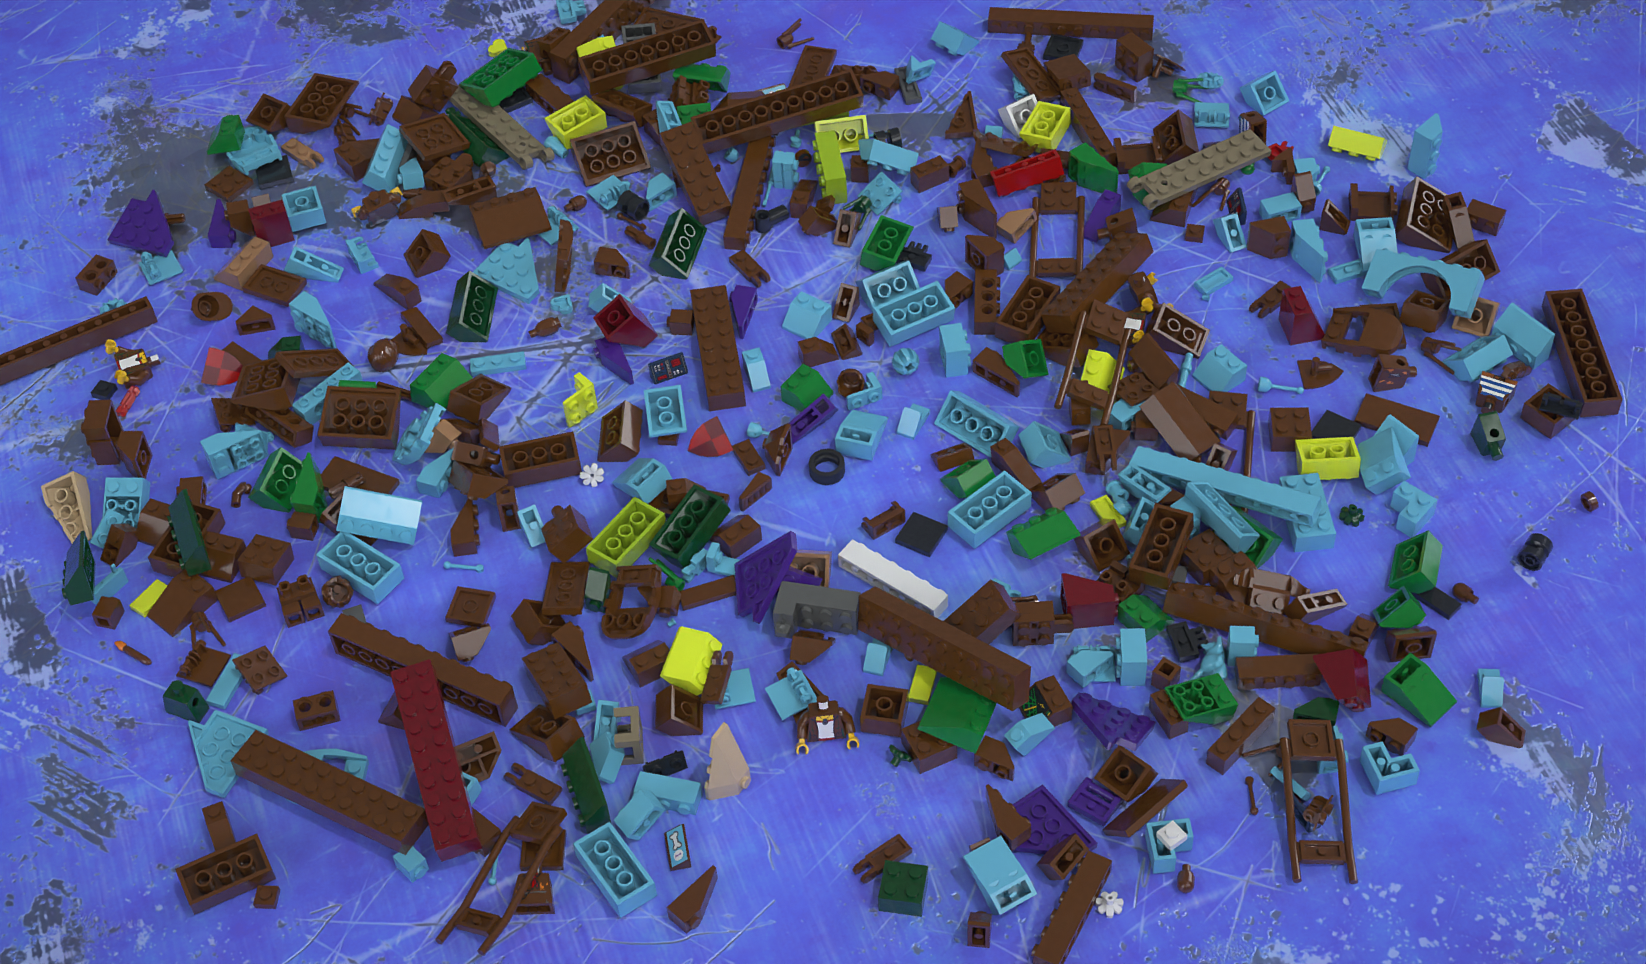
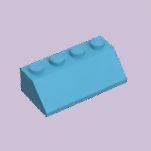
(385, 160)
(974, 422)
(379, 515)
(1221, 517)

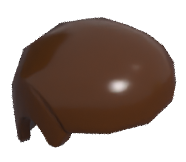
(850, 382)

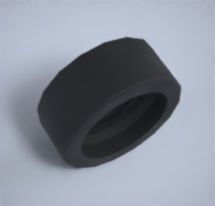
(826, 455)

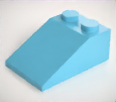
(665, 411)
(1382, 462)

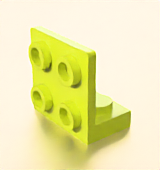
(580, 403)

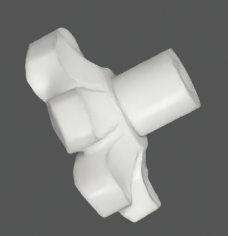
(592, 474)
(1109, 904)

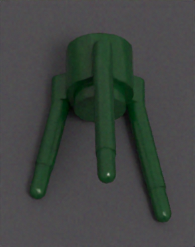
(861, 205)

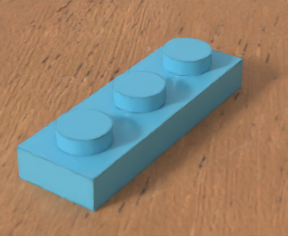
(498, 363)

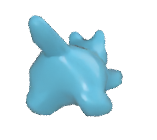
(1213, 660)

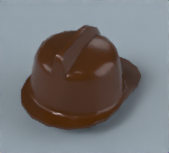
(211, 306)

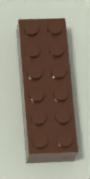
(695, 173)

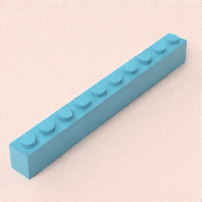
(1233, 487)

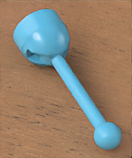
(1317, 186)
(1265, 385)
(755, 430)

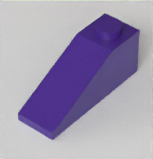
(1107, 204)
(220, 231)
(743, 305)
(613, 358)
(812, 417)

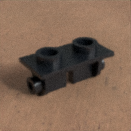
(1553, 404)
(667, 765)

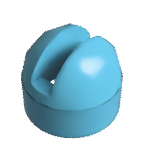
(731, 155)

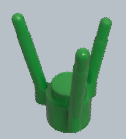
(1181, 86)
(672, 579)

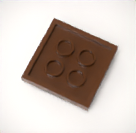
(434, 137)

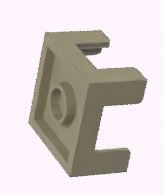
(630, 734)

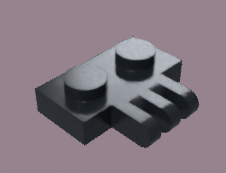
(918, 257)
(1186, 640)

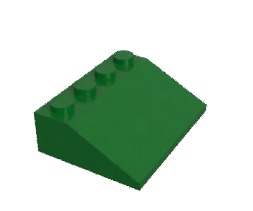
(501, 76)
(957, 715)

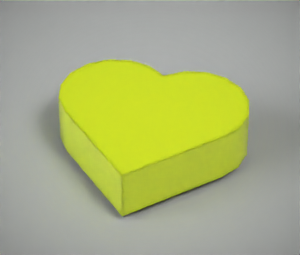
(497, 47)

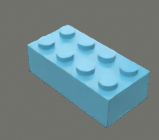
(913, 313)
(989, 509)
(1323, 533)
(362, 565)
(615, 869)

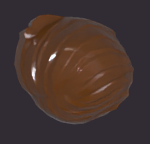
(383, 354)

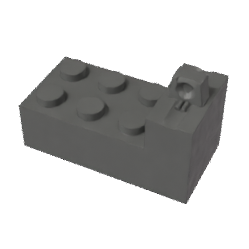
(632, 33)
(815, 608)

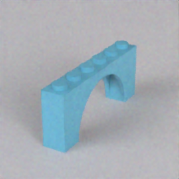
(1391, 266)

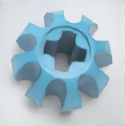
(905, 361)

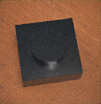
(104, 390)

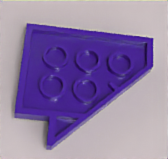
(143, 227)
(761, 575)
(1111, 723)
(1049, 822)

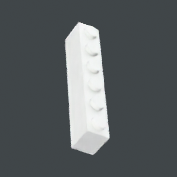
(891, 578)

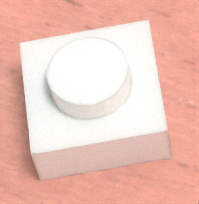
(1171, 835)

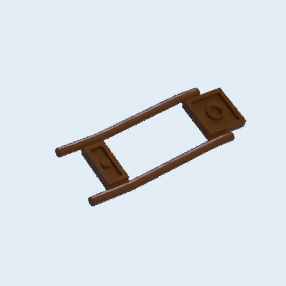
(1057, 199)
(1108, 325)
(1246, 419)
(1314, 742)
(536, 825)

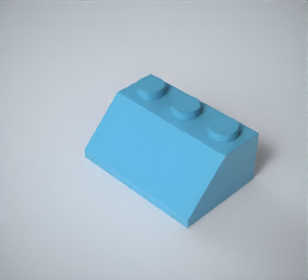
(1426, 147)
(887, 156)
(887, 284)
(1525, 335)
(1479, 357)

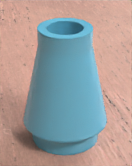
(557, 147)

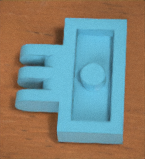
(570, 9)

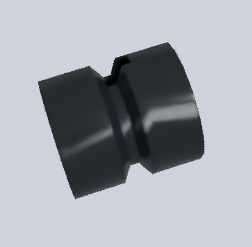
(892, 135)
(633, 205)
(1535, 552)

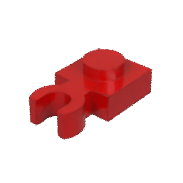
(1276, 149)

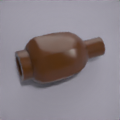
(546, 327)

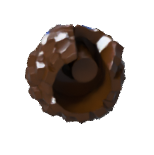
(337, 592)

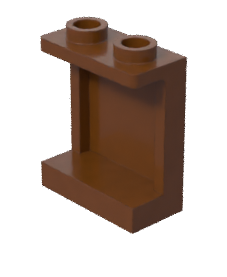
(1068, 72)
(1134, 154)
(1371, 204)

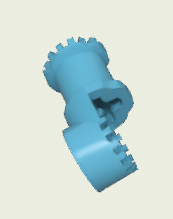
(1119, 496)

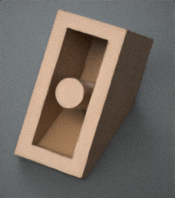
(1016, 223)
(443, 437)

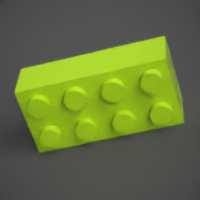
(830, 166)
(625, 536)

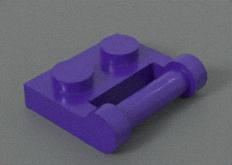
(1093, 806)

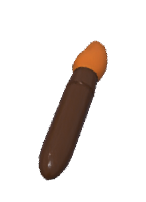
(122, 646)

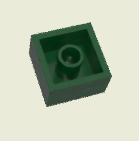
(903, 888)

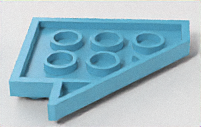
(511, 270)
(217, 745)

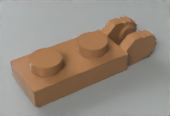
(301, 153)

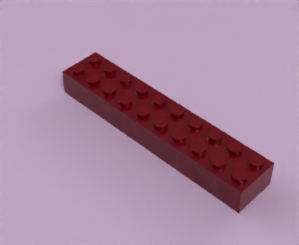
(436, 761)

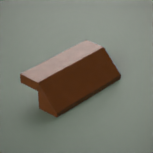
(1179, 422)

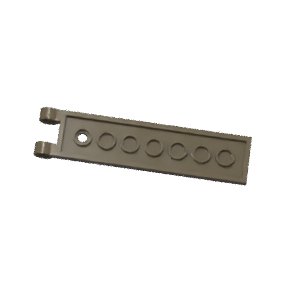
(502, 130)
(1200, 168)

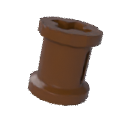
(956, 165)

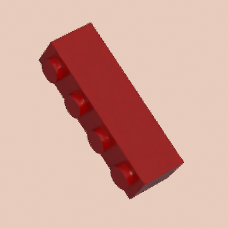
(1027, 173)

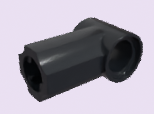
(765, 219)

